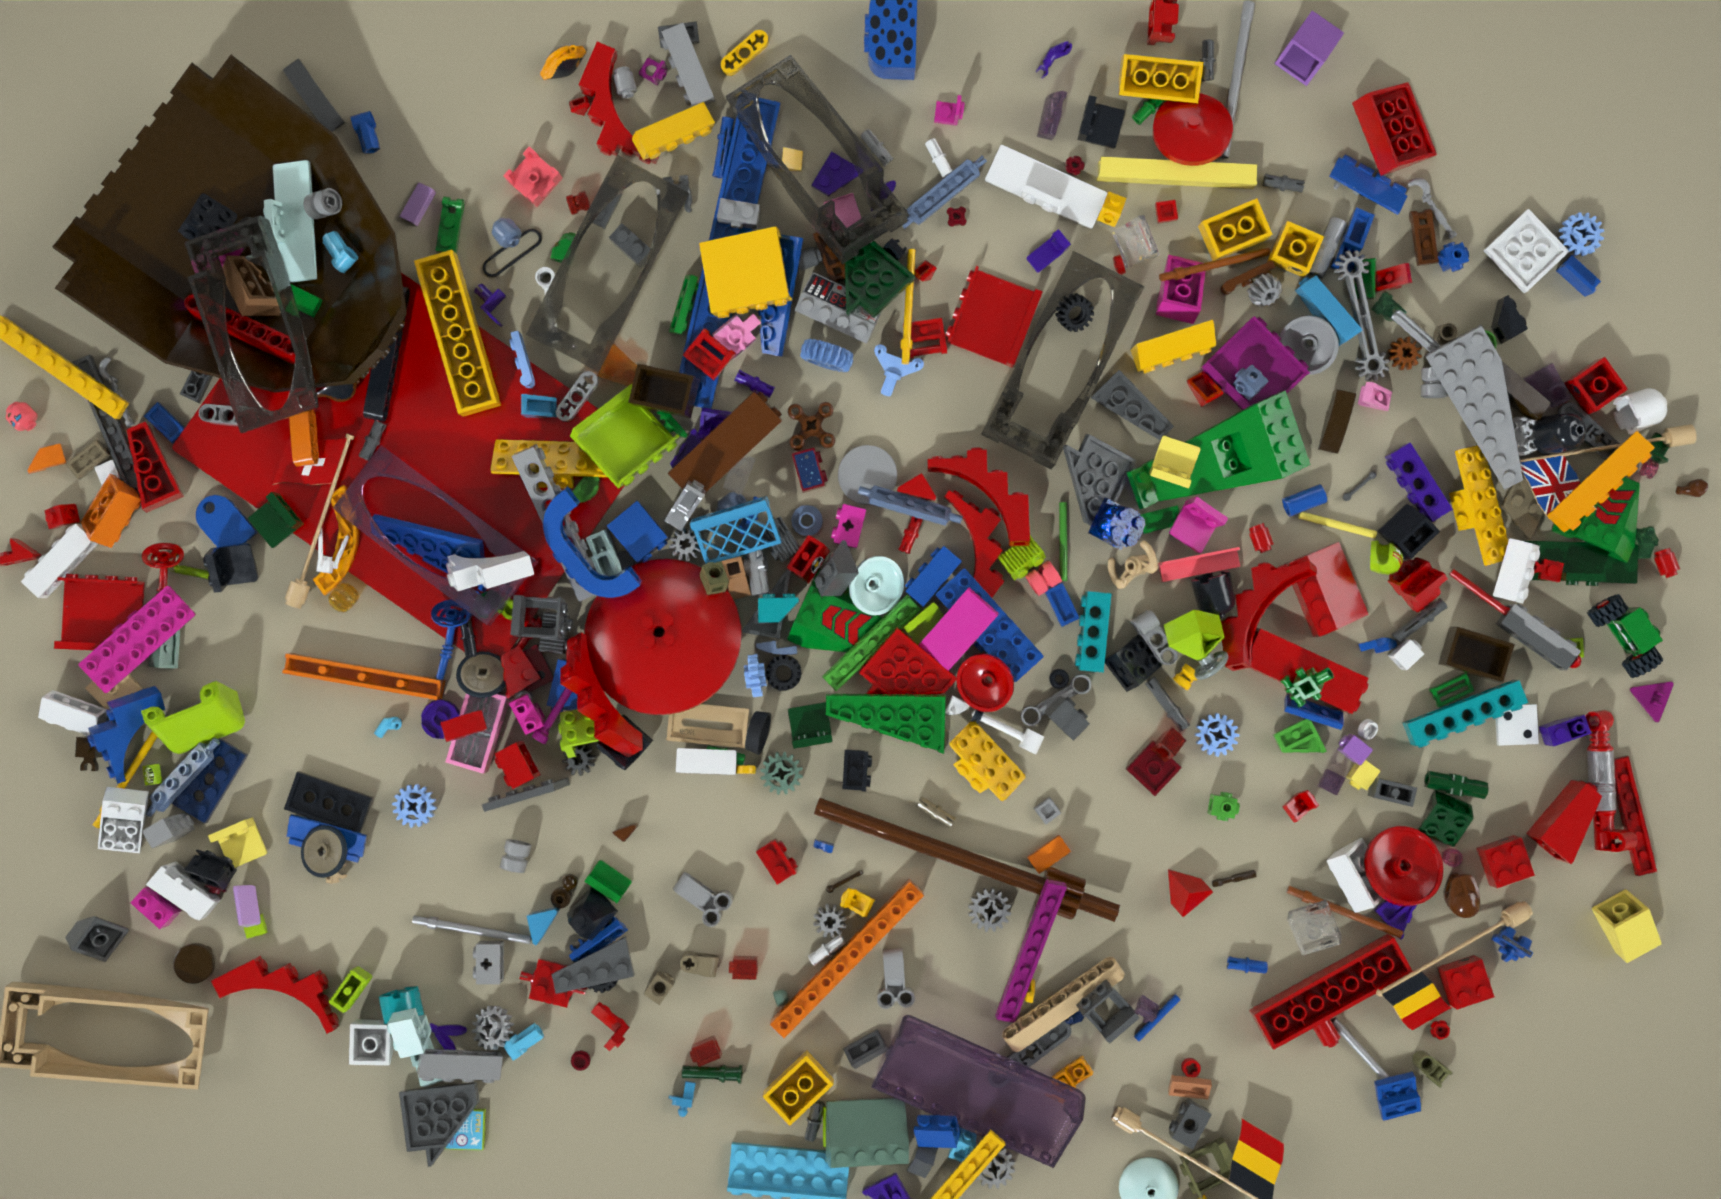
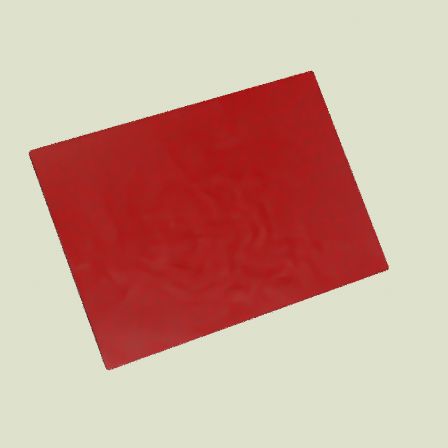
(432, 440)

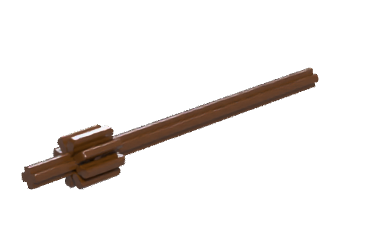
(1074, 896)

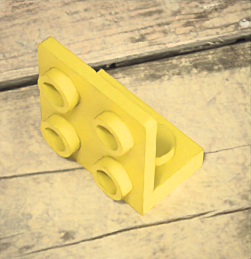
(1174, 461)
(240, 842)

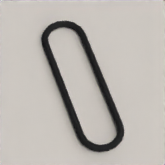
(514, 261)

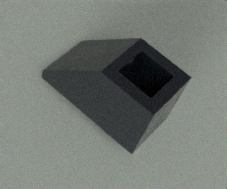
(1507, 320)

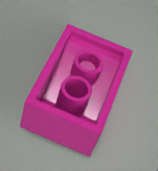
(1181, 297)

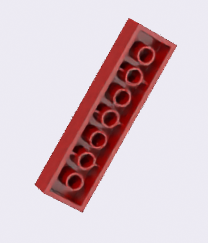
(1330, 991)

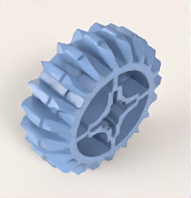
(826, 355)

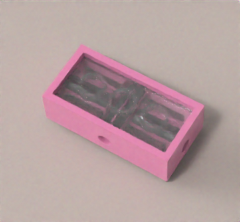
(477, 749)

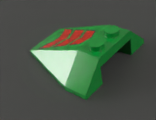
(1613, 522)
(830, 622)

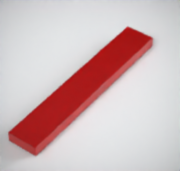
(1632, 816)

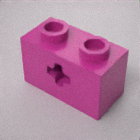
(856, 516)
(155, 907)

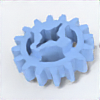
(1588, 229)
(755, 675)
(1219, 727)
(408, 800)

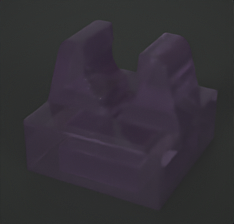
(1331, 782)
(1147, 1009)

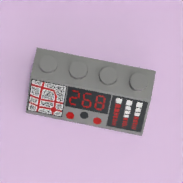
(826, 302)

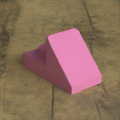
(1375, 396)

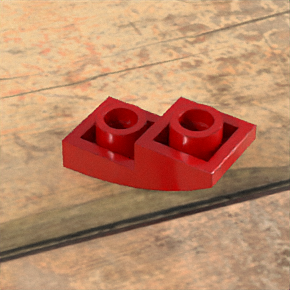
(463, 725)

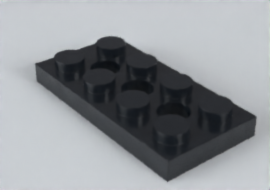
(324, 789)

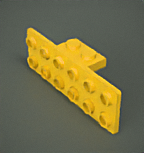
(563, 457)
(1478, 505)

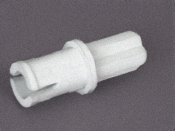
(938, 157)
(826, 950)

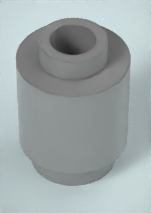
(624, 82)

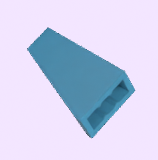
(1326, 306)

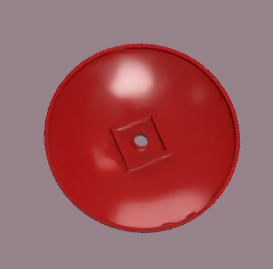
(671, 670)

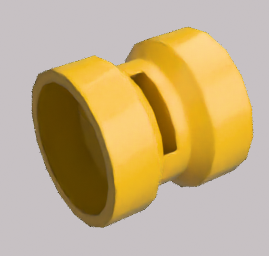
(1188, 672)

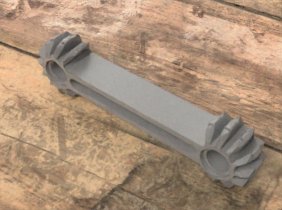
(1361, 315)

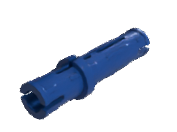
(726, 125)

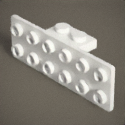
(1046, 186)

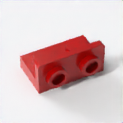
(777, 861)

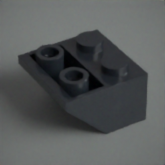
(1408, 531)

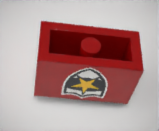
(808, 559)

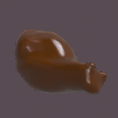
(1694, 488)

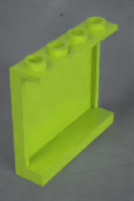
(623, 439)

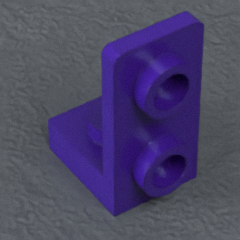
(1048, 251)

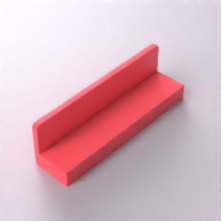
(1199, 564)

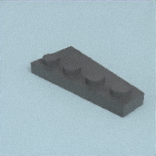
(1128, 402)

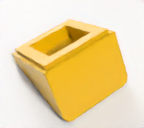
(792, 159)

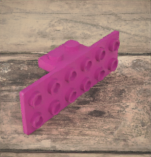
(136, 639)

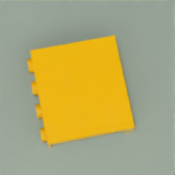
(744, 272)

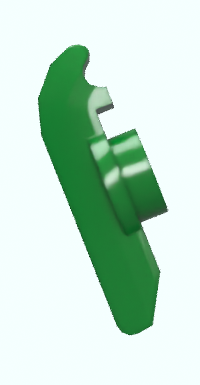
(672, 425)

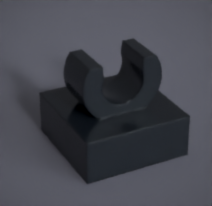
(894, 249)

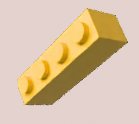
(673, 131)

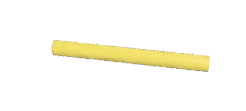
(1337, 524)

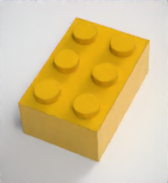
(1235, 230)
(798, 1088)

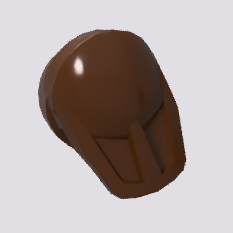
(1463, 895)

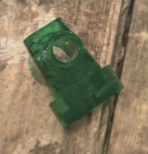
(1385, 306)

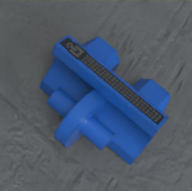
(1509, 948)

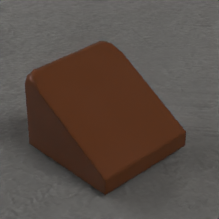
(625, 832)

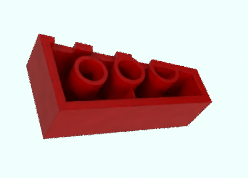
(153, 474)

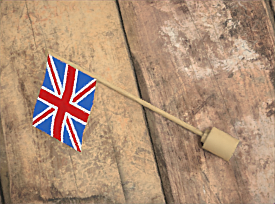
(1554, 478)

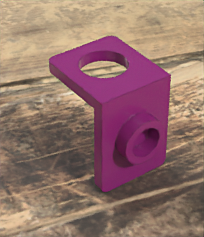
(659, 74)

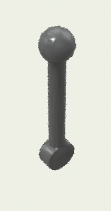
(1347, 496)

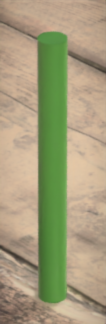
(1063, 540)

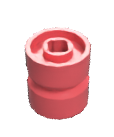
(1043, 578)

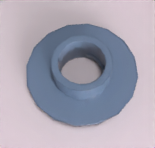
(807, 510)

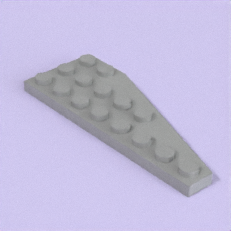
(1477, 386)

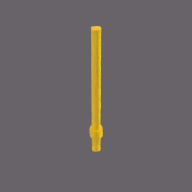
(906, 342)
(132, 768)

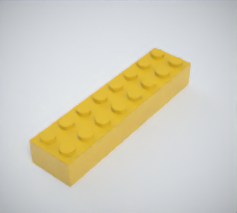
(457, 333)

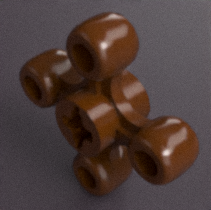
(818, 432)

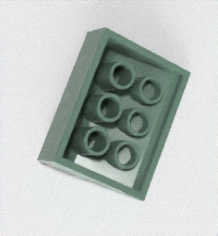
(866, 1132)

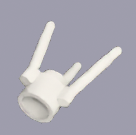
(325, 563)

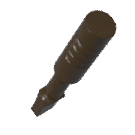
(1235, 878)

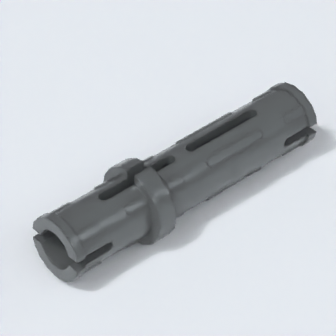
(1437, 606)
(1168, 705)

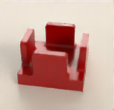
(1161, 18)

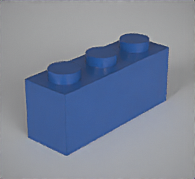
(932, 575)

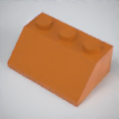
(110, 511)

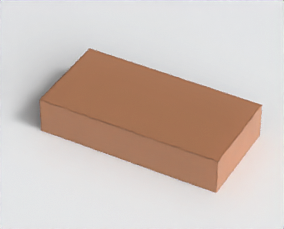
(1189, 1087)

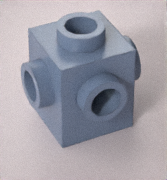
(1249, 382)

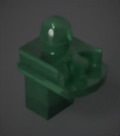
(1646, 541)

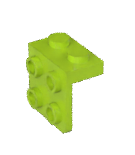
(575, 731)

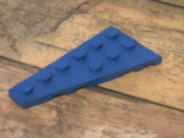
(776, 318)

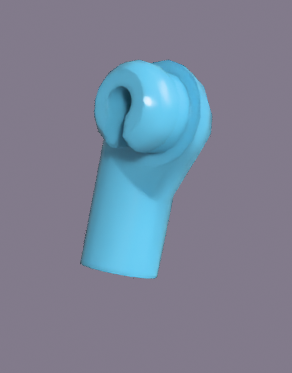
(388, 724)

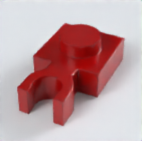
(1549, 570)

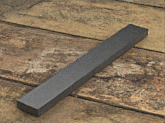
(111, 429)

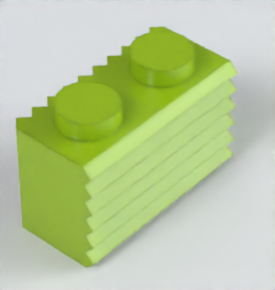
(1020, 559)
(350, 989)

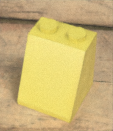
(1627, 925)

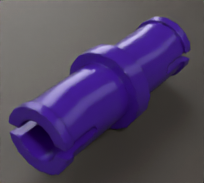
(754, 383)

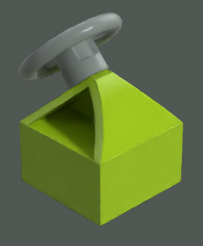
(1196, 636)

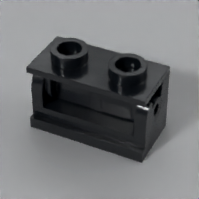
(211, 869)

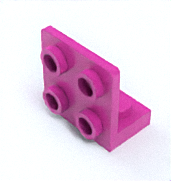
(1196, 523)

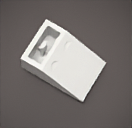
(122, 819)

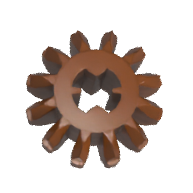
(1411, 353)

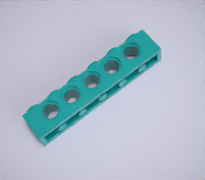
(1514, 700)

